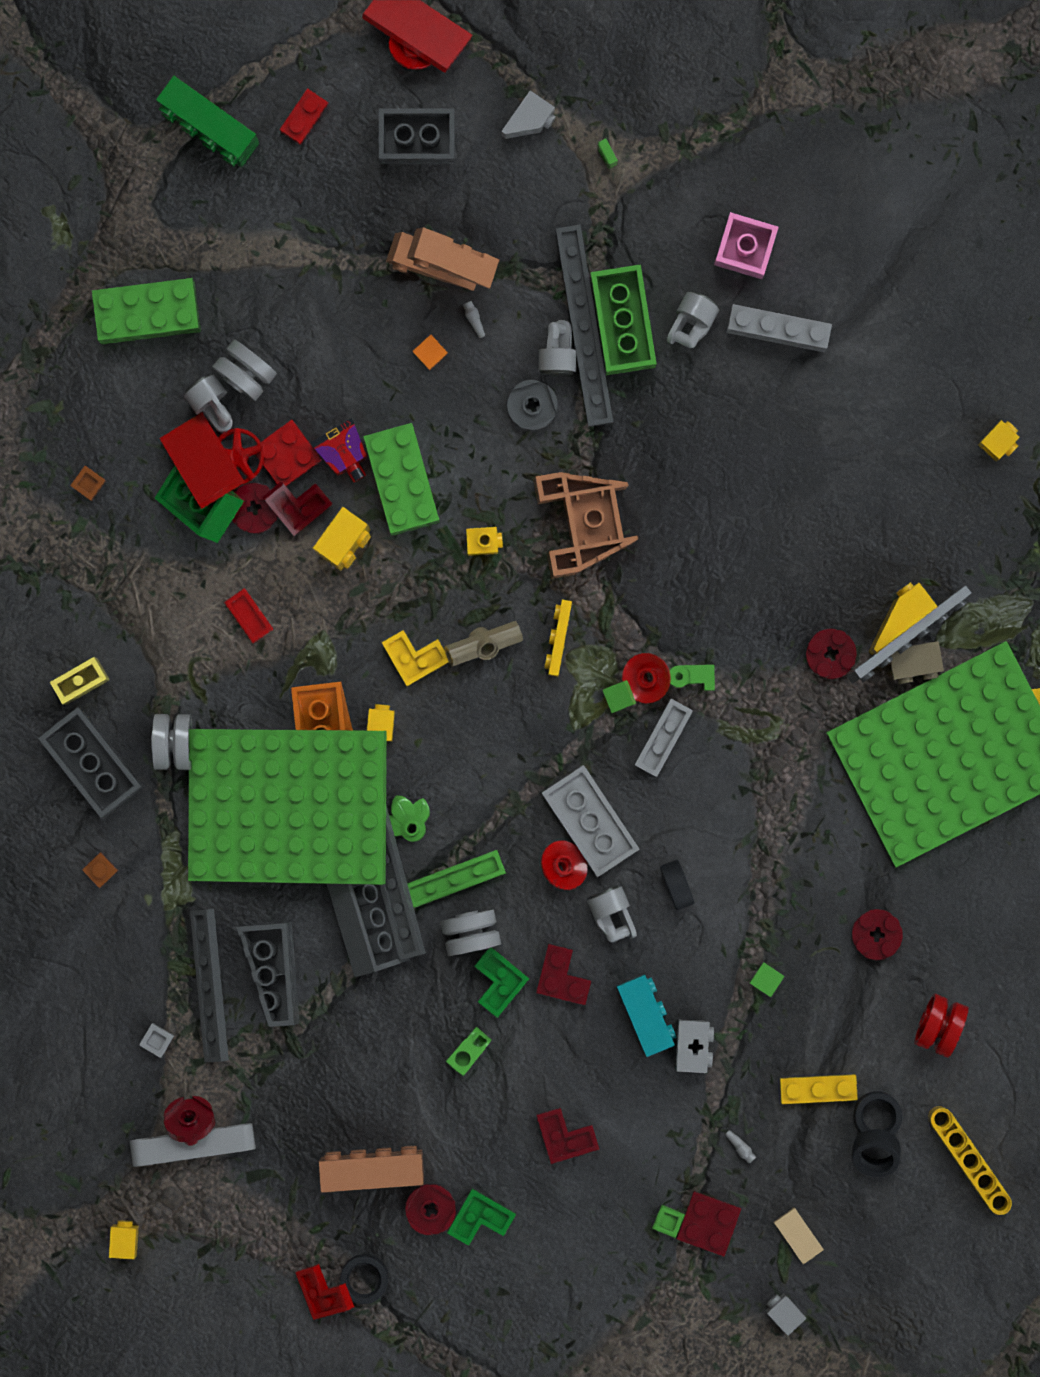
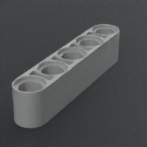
(217, 1142)

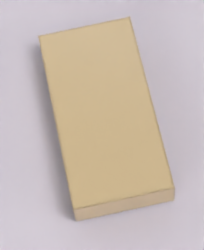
(798, 1235)

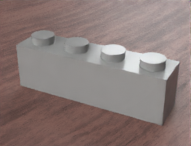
(779, 328)

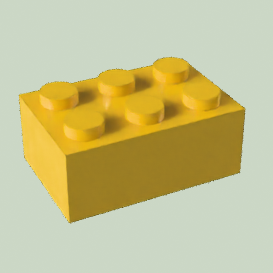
(342, 539)

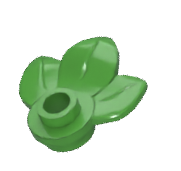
(406, 814)

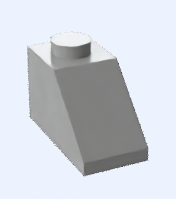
(529, 117)

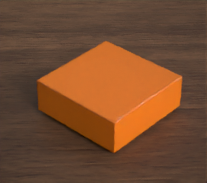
(430, 352)

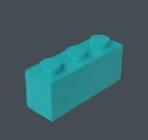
(647, 1014)

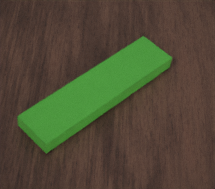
(456, 878)

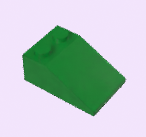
(205, 522)

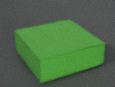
(607, 153)
(619, 696)
(766, 979)
(668, 1221)

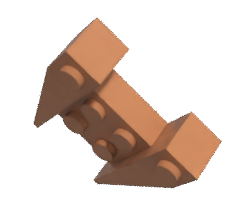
(441, 259)
(590, 516)

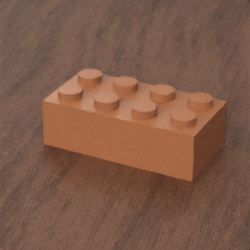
(371, 1170)

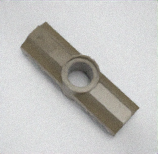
(483, 643)

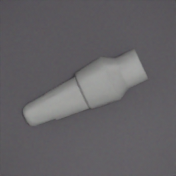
(474, 318)
(741, 1147)

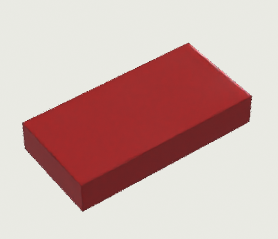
(249, 615)

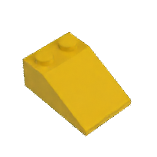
(906, 610)

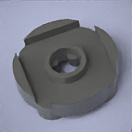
(540, 393)

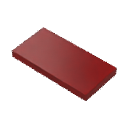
(419, 30)
(202, 460)

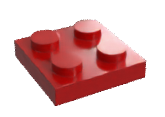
(288, 454)

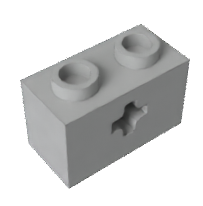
(686, 1033)

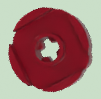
(246, 520)
(838, 641)
(888, 925)
(189, 1131)
(444, 1205)

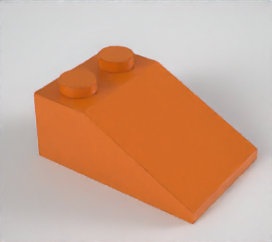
(320, 707)

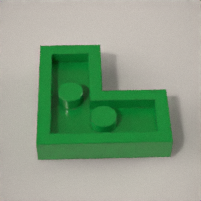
(506, 981)
(476, 1211)

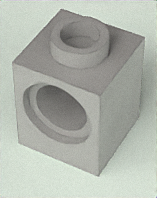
(784, 1313)

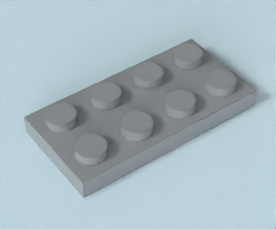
(590, 821)

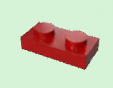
(304, 116)

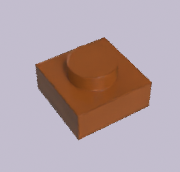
(88, 483)
(100, 870)

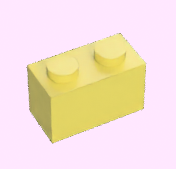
(79, 681)

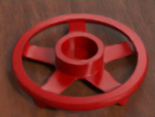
(241, 455)

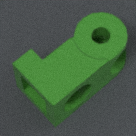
(693, 674)
(468, 1051)

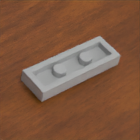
(663, 737)

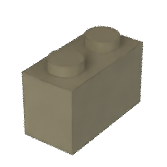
(916, 661)

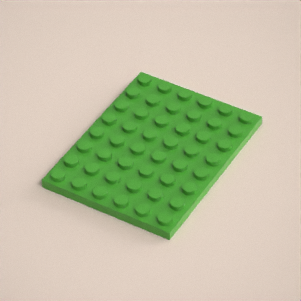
(945, 754)
(287, 806)

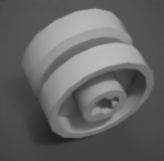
(242, 372)
(168, 741)
(471, 936)

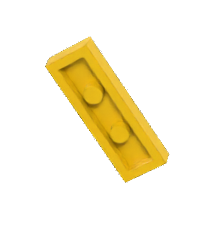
(557, 637)
(818, 1089)

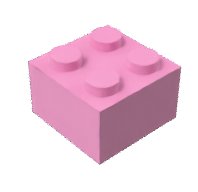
(746, 245)

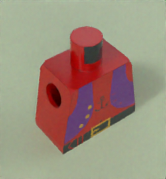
(342, 450)

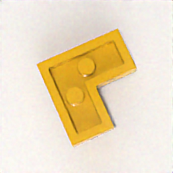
(414, 664)

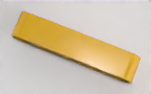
(978, 1169)

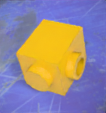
(1000, 440)
(483, 541)

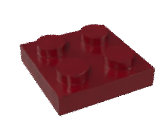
(708, 1223)

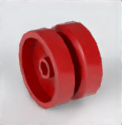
(941, 1025)

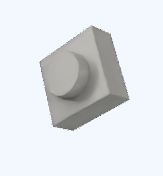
(156, 1040)

